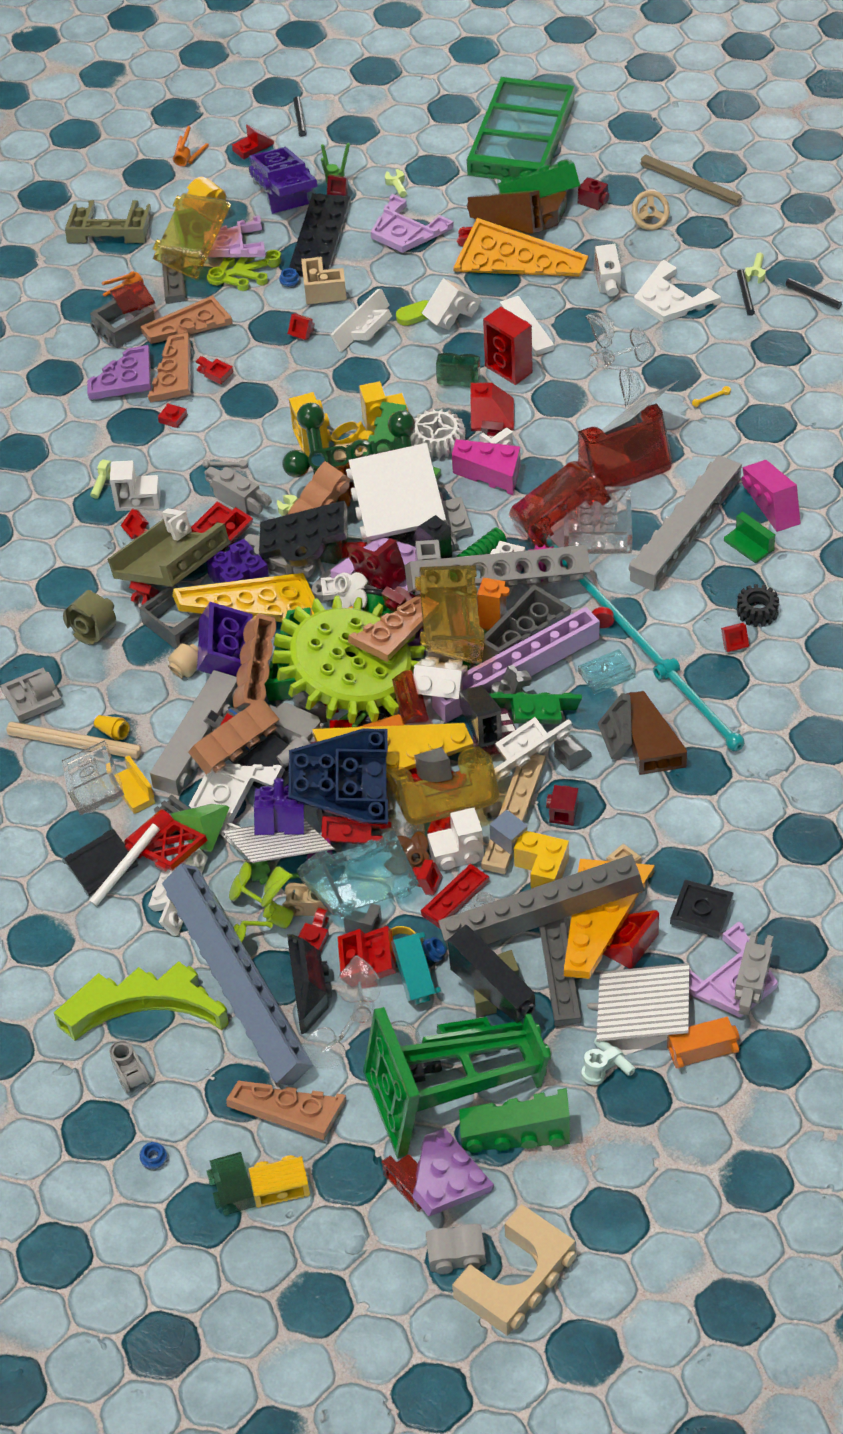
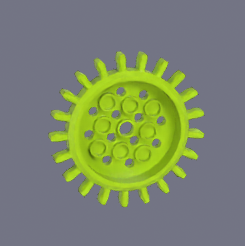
(308, 662)

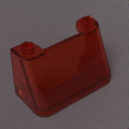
(627, 453)
(555, 500)

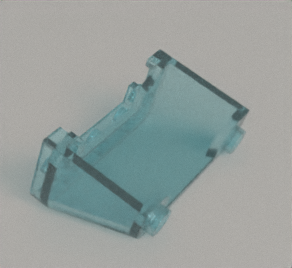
(359, 875)

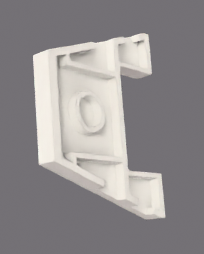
(667, 301)
(231, 787)

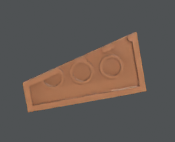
(295, 1110)

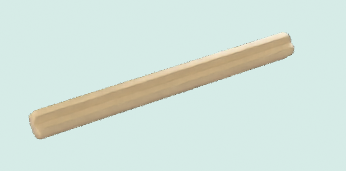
(71, 739)

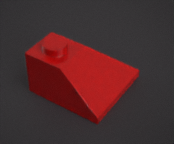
(490, 404)

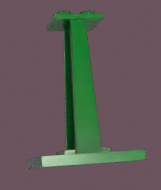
(397, 1093)

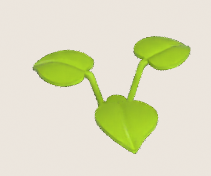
(273, 912)

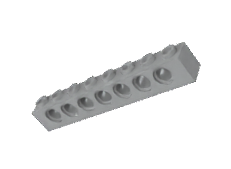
(575, 557)

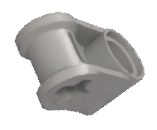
(128, 1069)

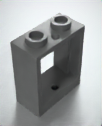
(126, 331)
(181, 633)

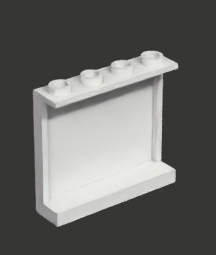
(394, 491)

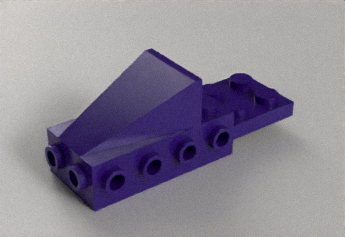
(283, 178)

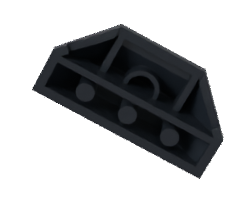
(308, 981)

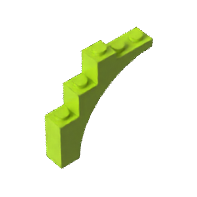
(140, 991)

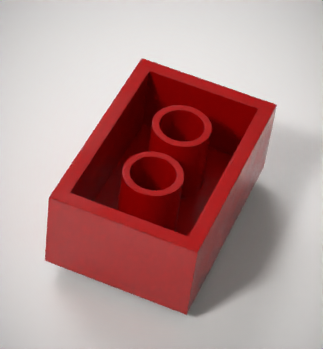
(508, 345)

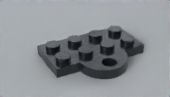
(303, 533)

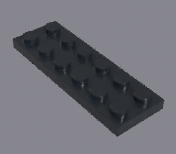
(321, 230)

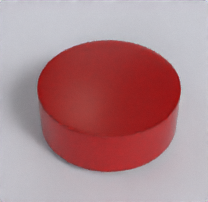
(605, 616)

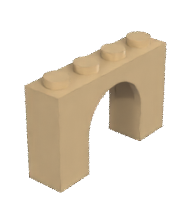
(507, 1304)

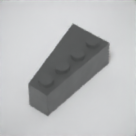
(525, 618)

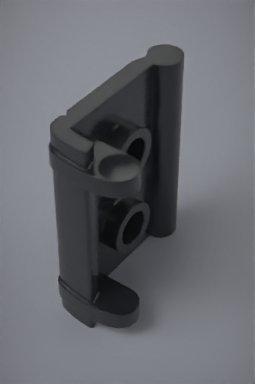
(97, 861)

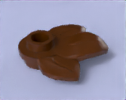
(414, 848)

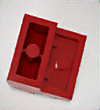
(235, 521)
(372, 947)

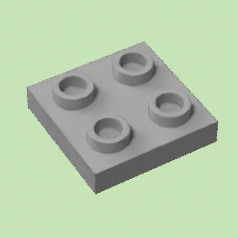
(31, 694)

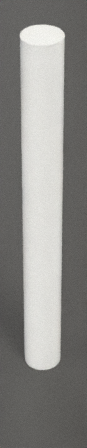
(124, 864)

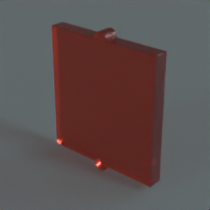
(132, 297)

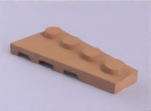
(192, 319)
(174, 370)
(391, 632)

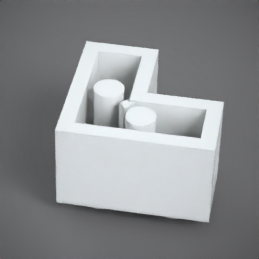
(450, 301)
(132, 490)
(460, 843)

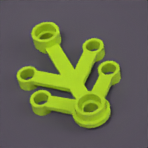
(221, 275)

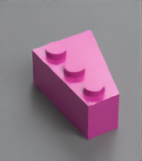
(487, 462)
(773, 494)

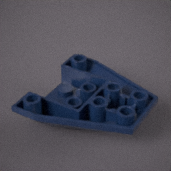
(343, 775)

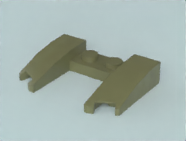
(81, 224)

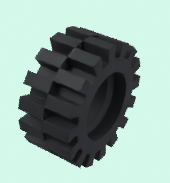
(761, 596)

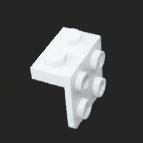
(439, 678)

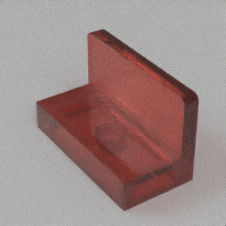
(410, 703)
(402, 1176)

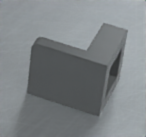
(365, 921)

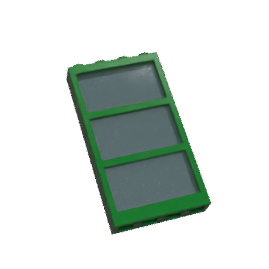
(520, 128)

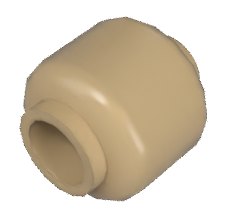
(184, 660)

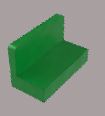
(751, 538)

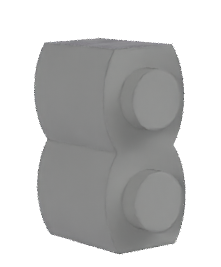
(455, 1248)

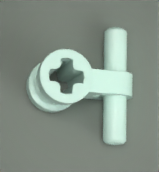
(599, 1061)

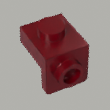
(396, 597)

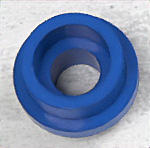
(289, 277)
(433, 949)
(150, 1149)

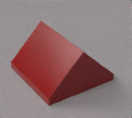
(634, 938)

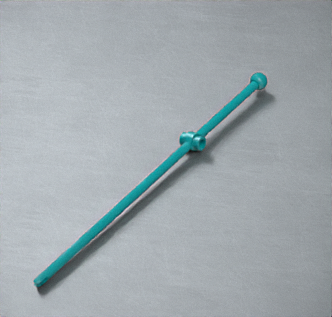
(665, 668)

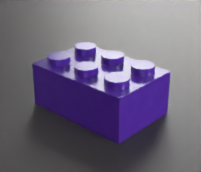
(221, 639)

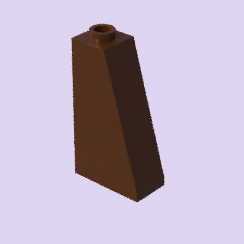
(511, 210)
(653, 740)

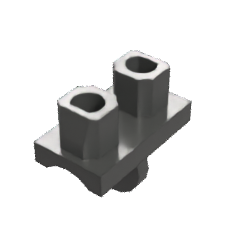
(512, 682)

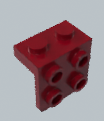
(380, 567)

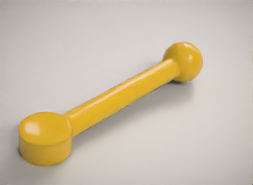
(725, 390)

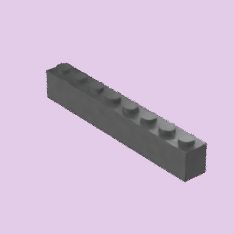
(548, 901)

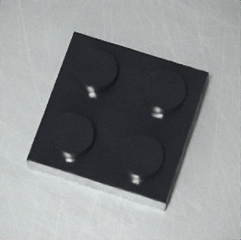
(701, 908)

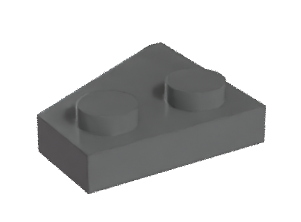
(616, 727)

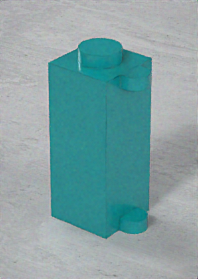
(414, 968)

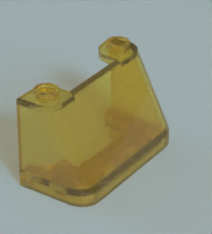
(191, 233)
(450, 612)
(429, 801)

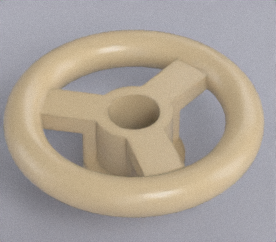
(643, 213)

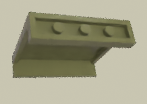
(164, 561)

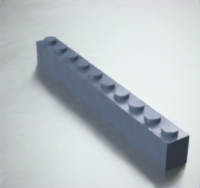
(237, 975)

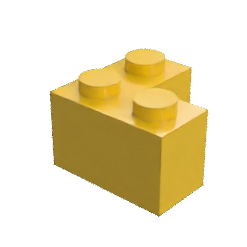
(371, 399)
(543, 855)

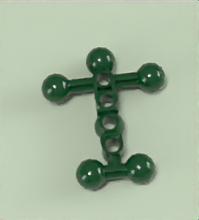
(311, 417)

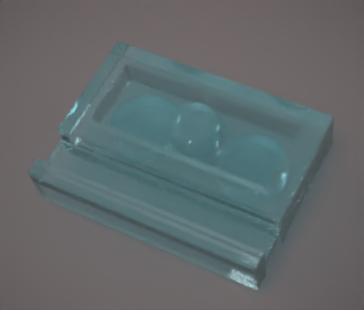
(606, 671)

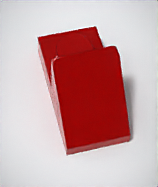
(253, 143)

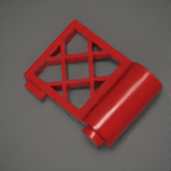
(167, 826)

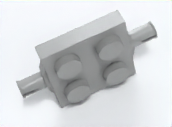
(456, 518)

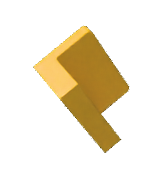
(137, 789)

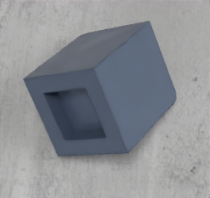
(506, 830)

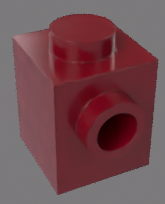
(593, 193)
(563, 805)

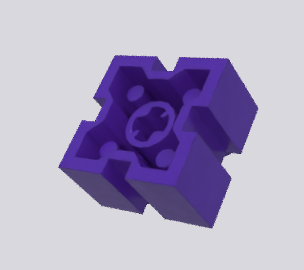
(236, 564)
(276, 812)

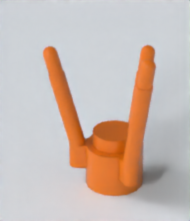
(182, 154)
(128, 279)

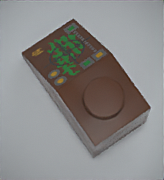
(553, 209)

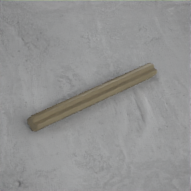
(691, 180)

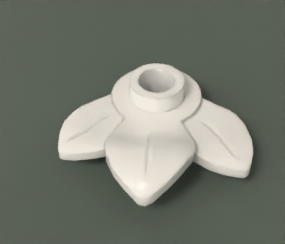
(350, 587)

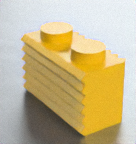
(279, 1181)

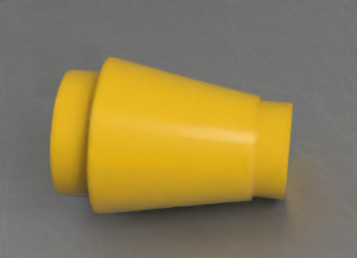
(114, 727)

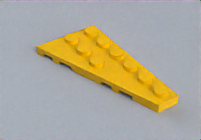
(264, 596)

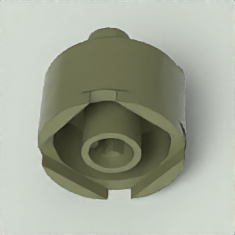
(90, 617)

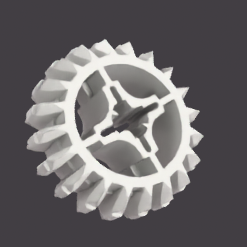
(439, 432)

